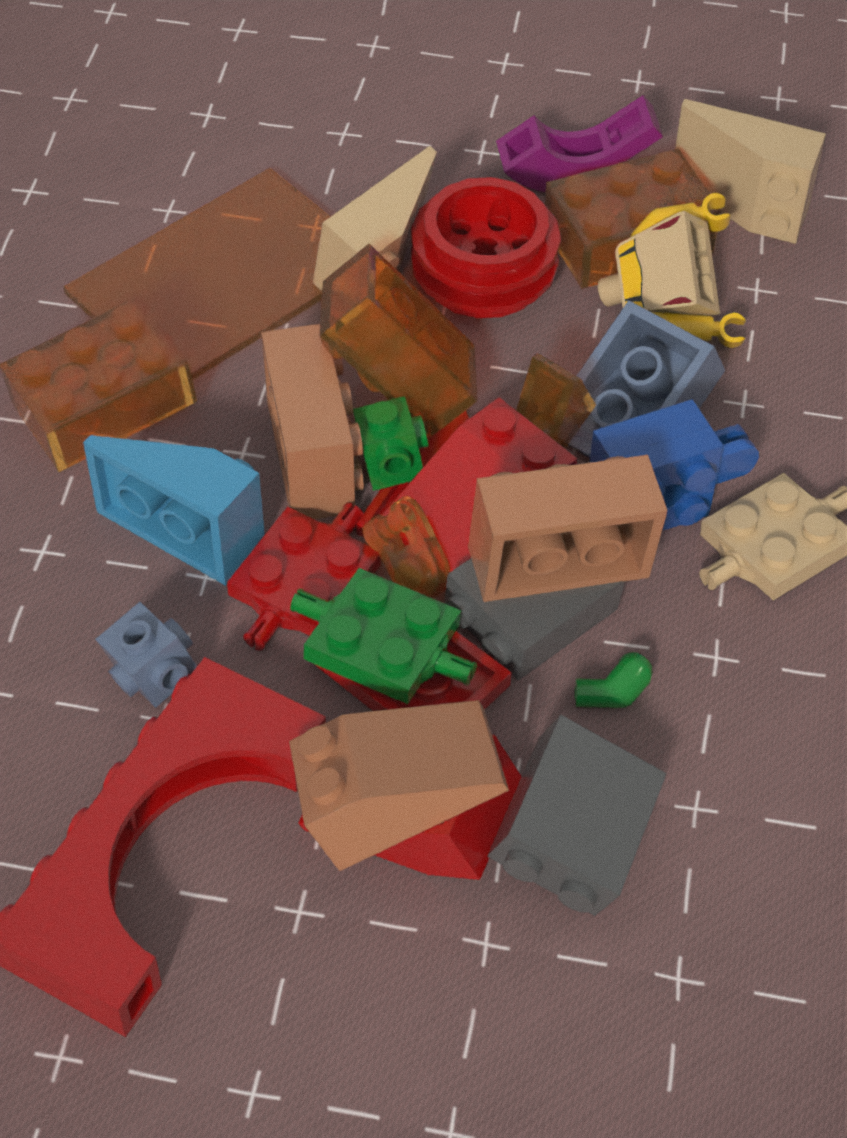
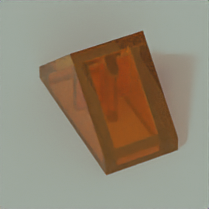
(554, 400)

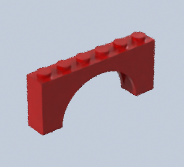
(66, 922)

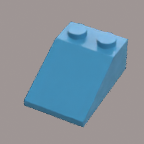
(179, 499)

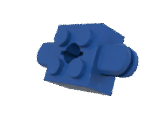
(683, 454)

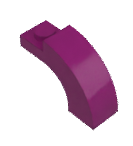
(543, 154)

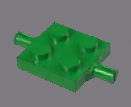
(383, 636)

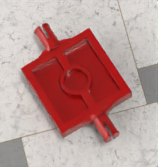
(295, 556)

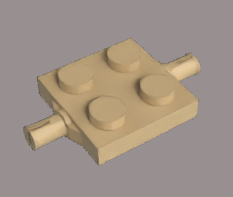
(776, 537)

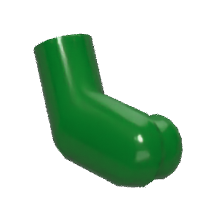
(619, 688)

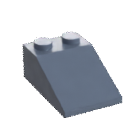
(642, 369)

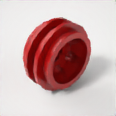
(485, 247)

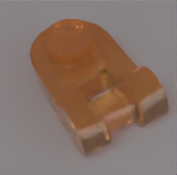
(422, 562)

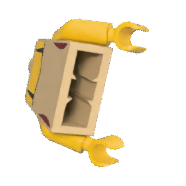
(671, 269)

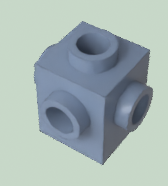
(152, 663)

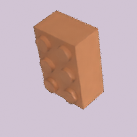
(311, 422)
(565, 527)

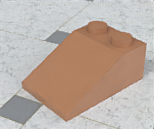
(393, 775)

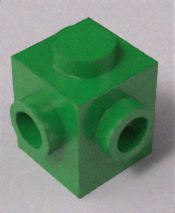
(391, 433)

